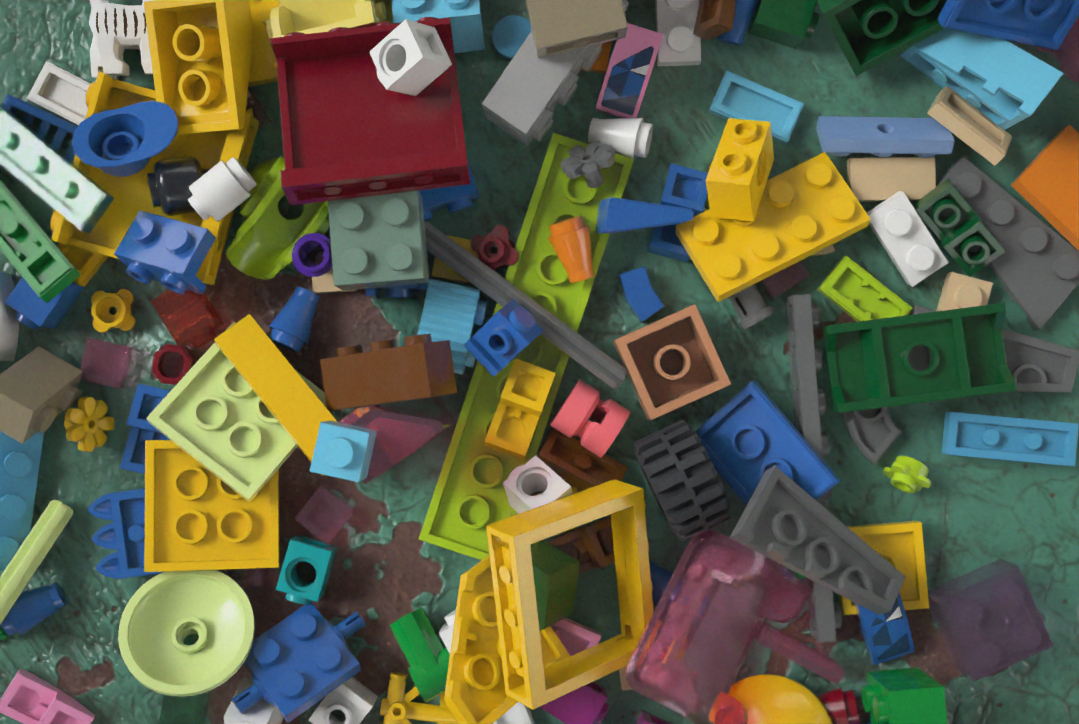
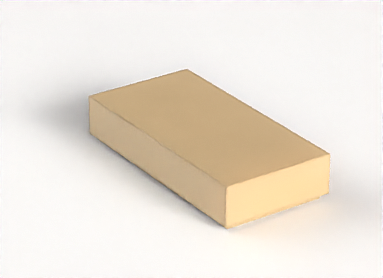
(970, 125)
(882, 177)

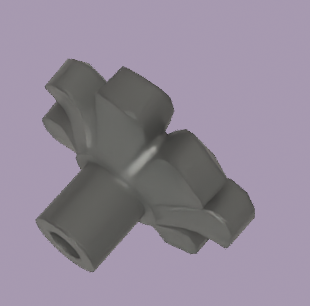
(588, 162)

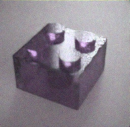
(988, 619)

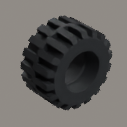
(682, 480)

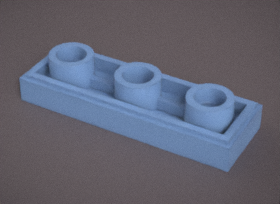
(883, 136)

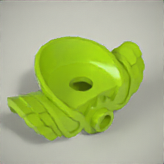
(265, 236)

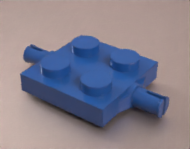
(299, 662)

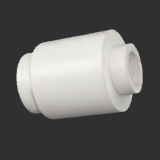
(221, 189)

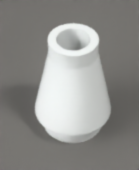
(626, 135)

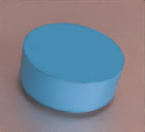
(510, 35)

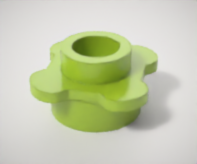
(908, 474)

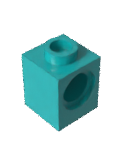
(311, 551)

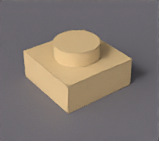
(963, 292)

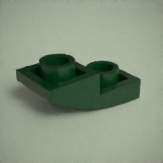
(959, 227)

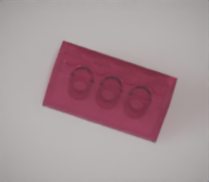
(398, 433)

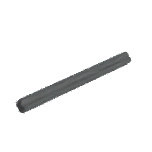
(503, 292)

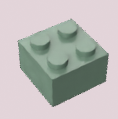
(378, 241)

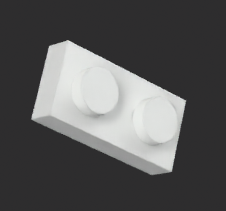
(677, 23)
(906, 238)

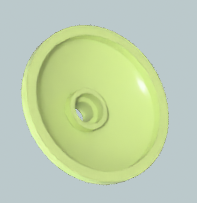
(169, 611)

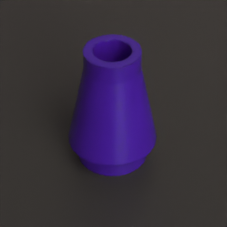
(305, 252)

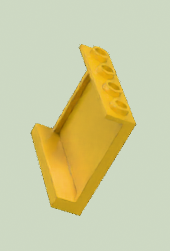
(133, 191)

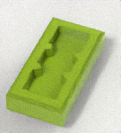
(860, 293)

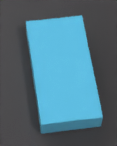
(751, 101)

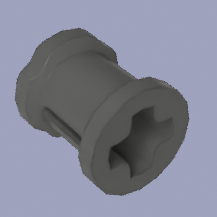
(750, 306)

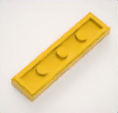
(275, 382)

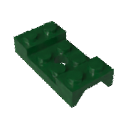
(872, 367)

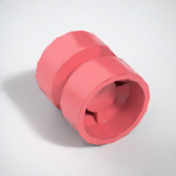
(574, 416)

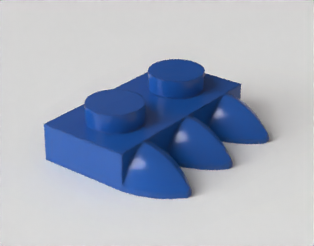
(124, 534)

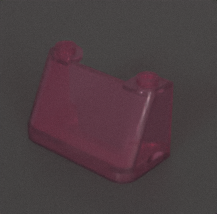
(708, 627)

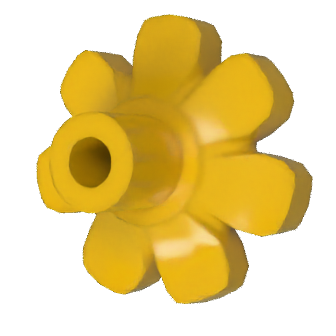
(88, 424)

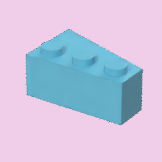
(985, 72)

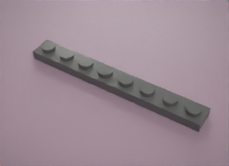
(807, 405)

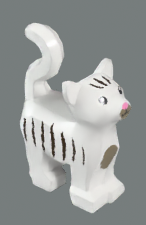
(116, 29)

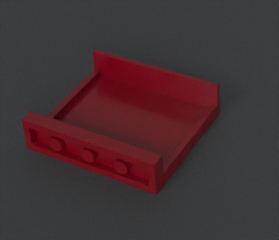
(352, 134)

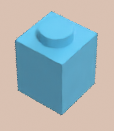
(343, 451)

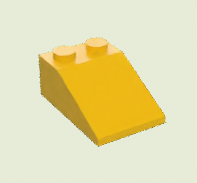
(201, 60)

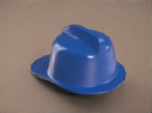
(125, 137)

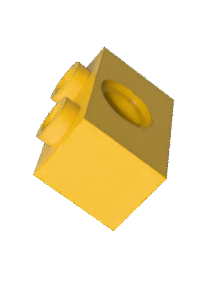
(740, 169)

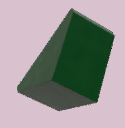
(554, 583)

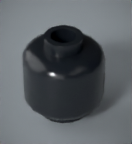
(171, 184)

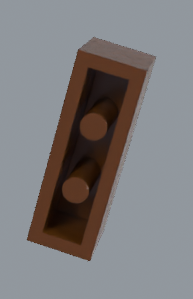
(388, 372)

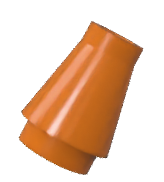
(573, 247)

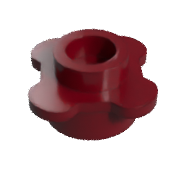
(506, 249)

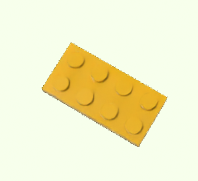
(795, 219)

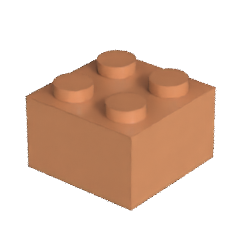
(671, 362)

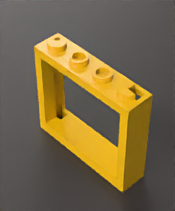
(516, 596)

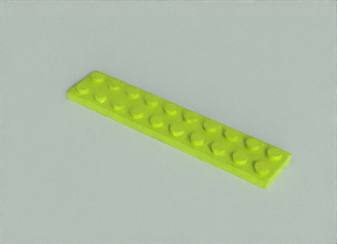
(472, 475)

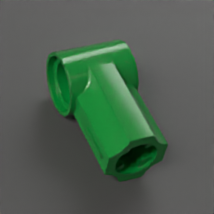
(424, 653)

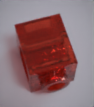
(188, 317)

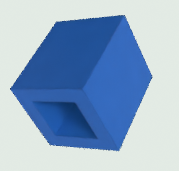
(37, 313)

